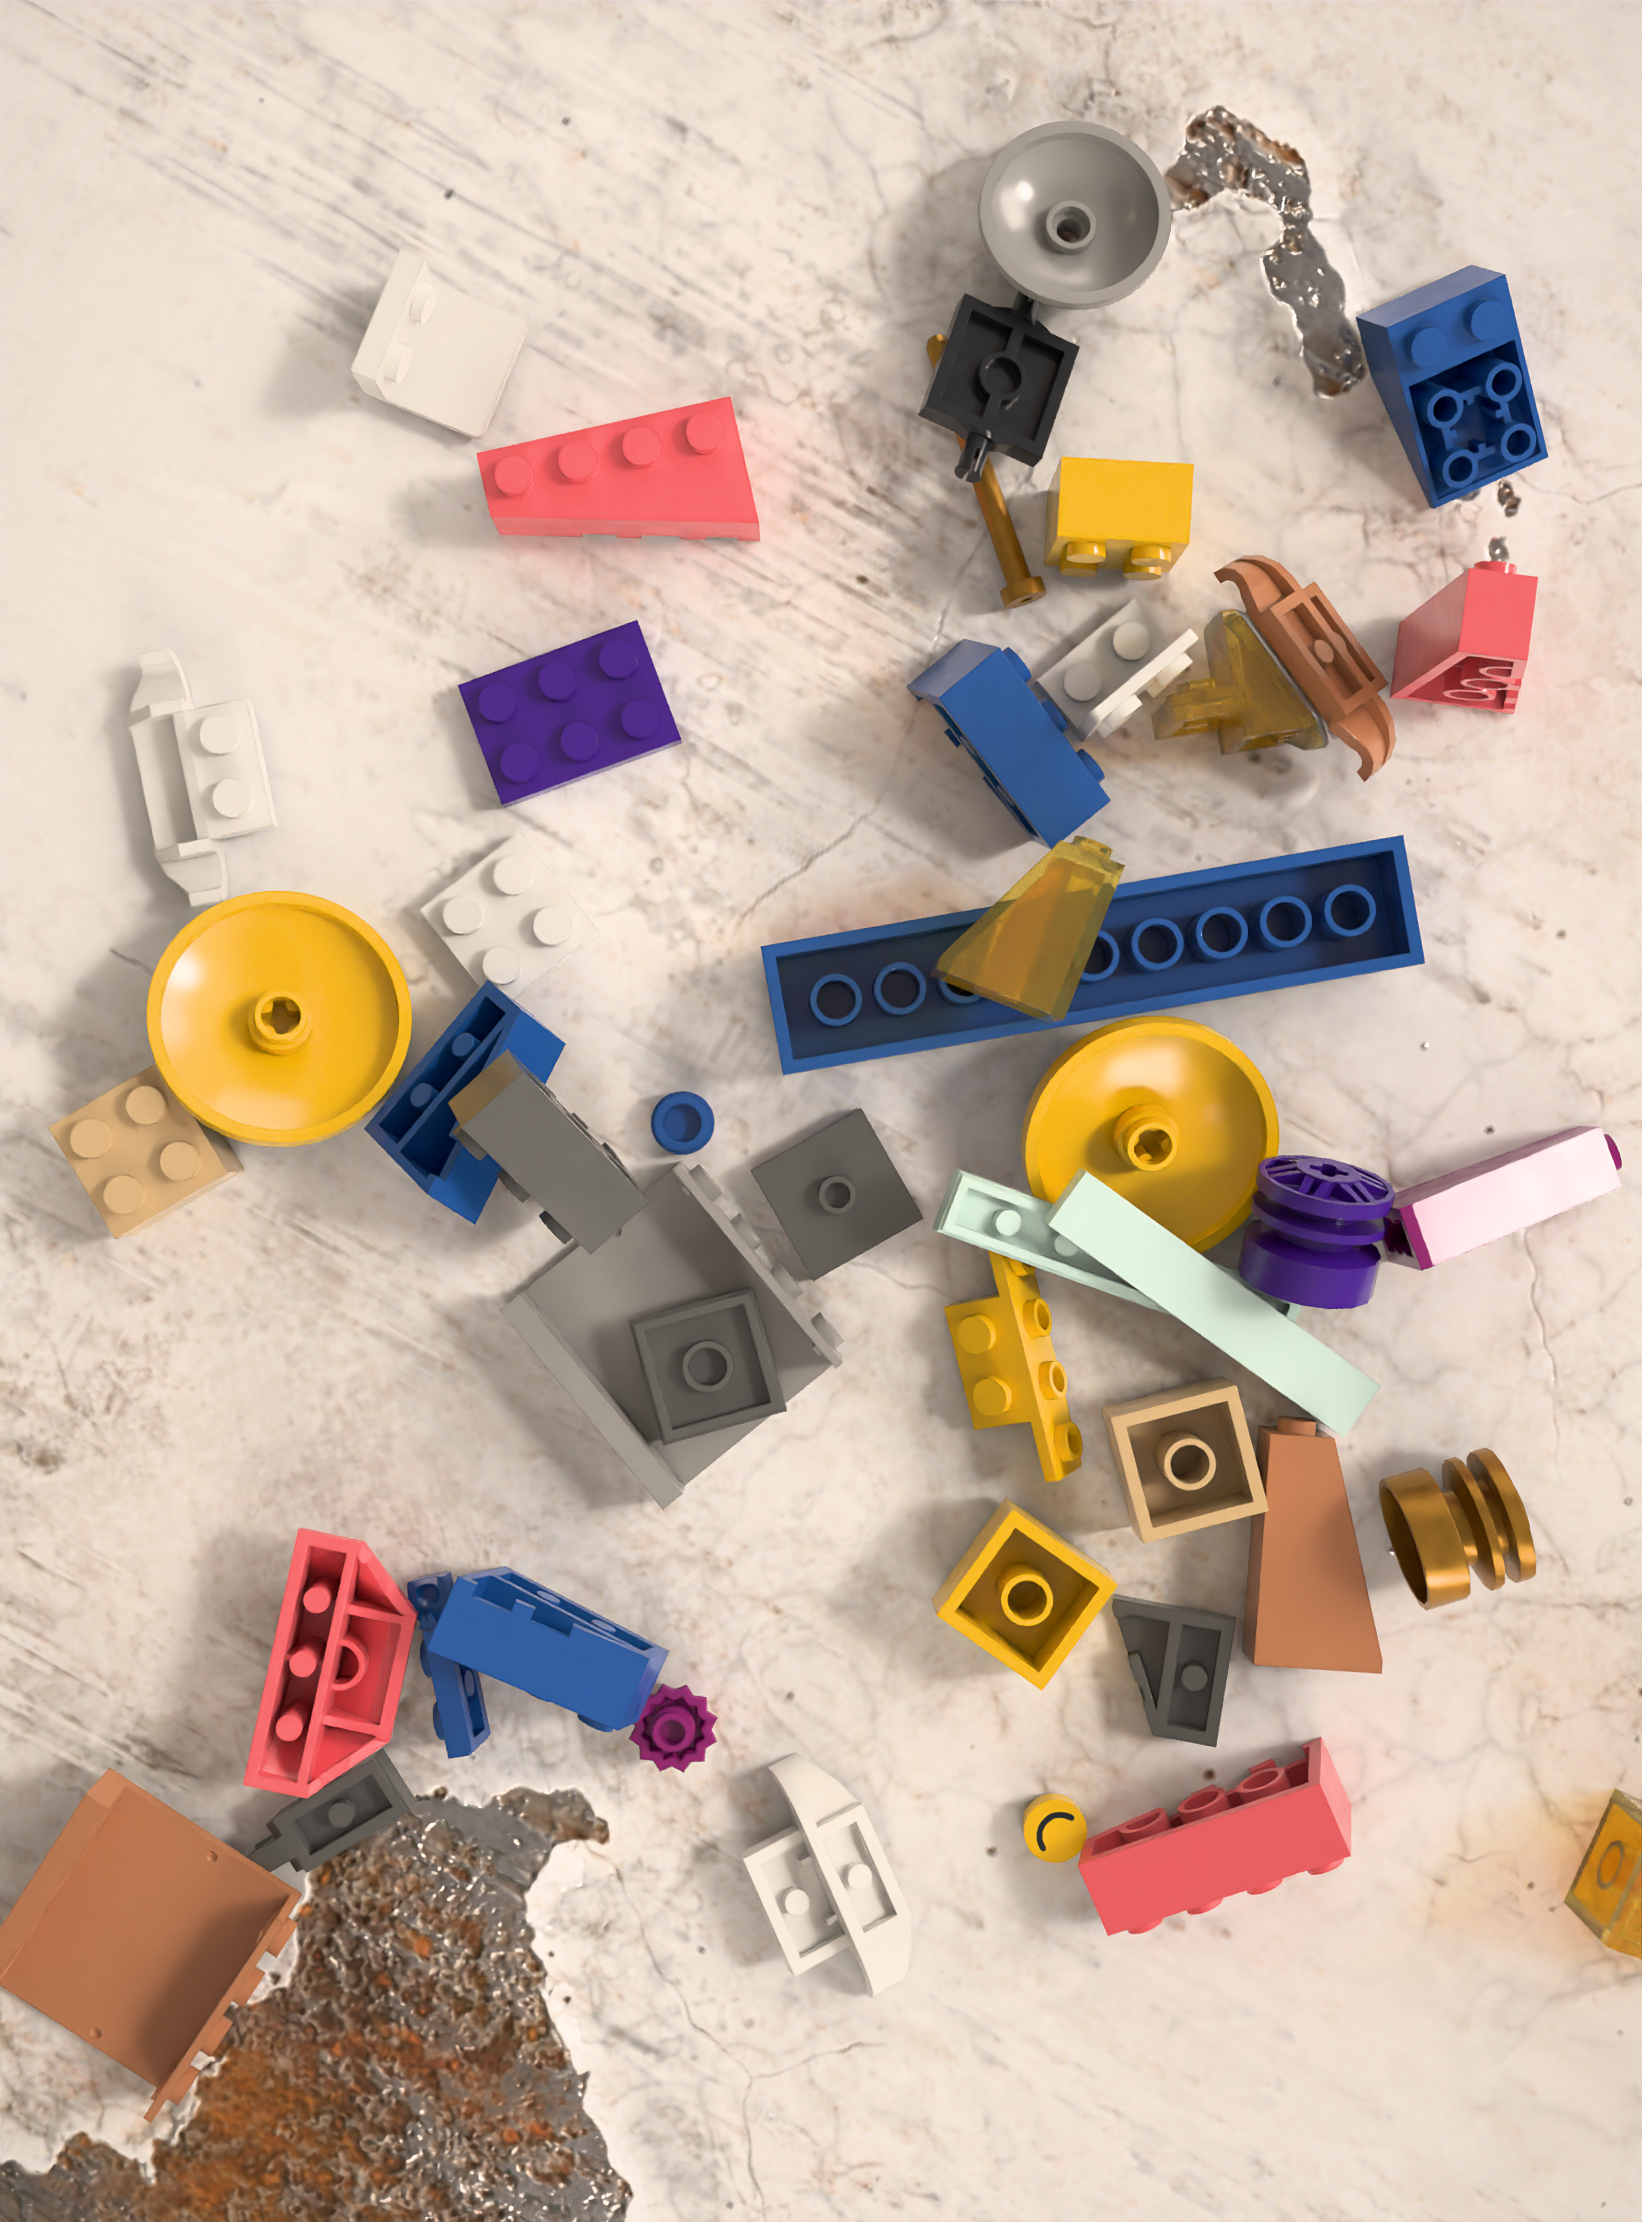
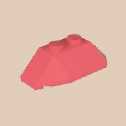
(330, 1667)

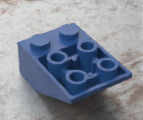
(1455, 382)

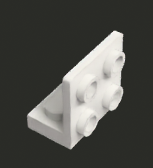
(437, 350)
(1107, 671)

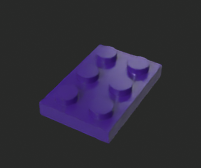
(570, 714)

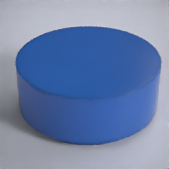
(682, 1122)

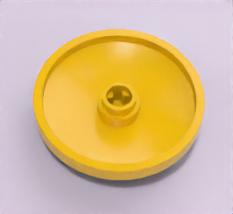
(279, 1018)
(1160, 1119)

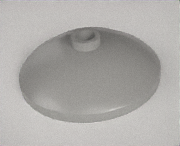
(1080, 183)

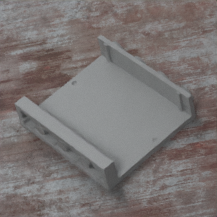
(661, 1259)

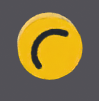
(1054, 1828)

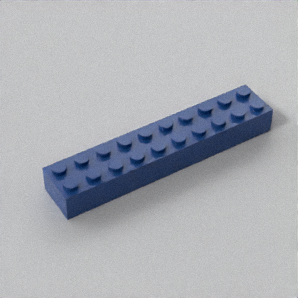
(1157, 950)

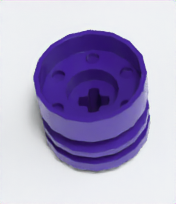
(1315, 1231)

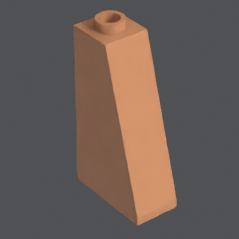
(1304, 1563)

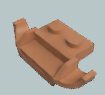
(1319, 655)

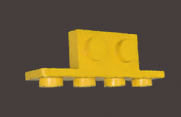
(1012, 1365)

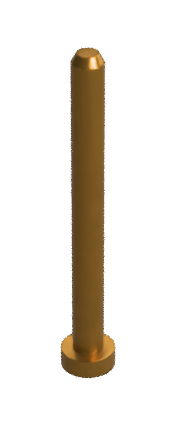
(1020, 587)

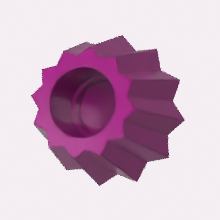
(674, 1728)

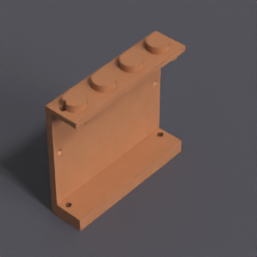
(143, 1934)

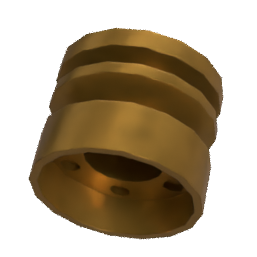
(1468, 1524)

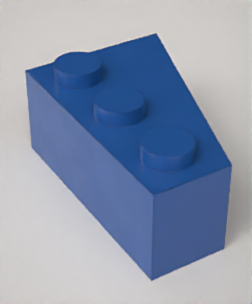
(1013, 739)
(417, 1120)
(548, 1647)

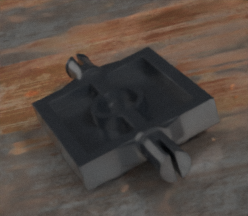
(998, 382)

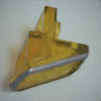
(1247, 697)

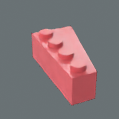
(628, 479)
(1468, 641)
(1220, 1844)

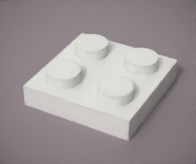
(509, 919)

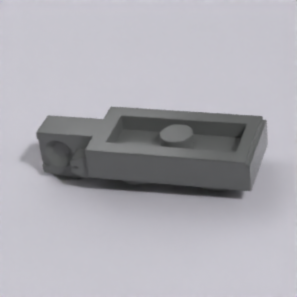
(335, 1816)

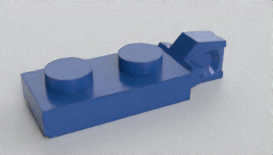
(459, 1704)

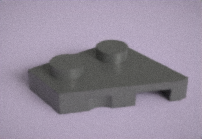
(1179, 1665)

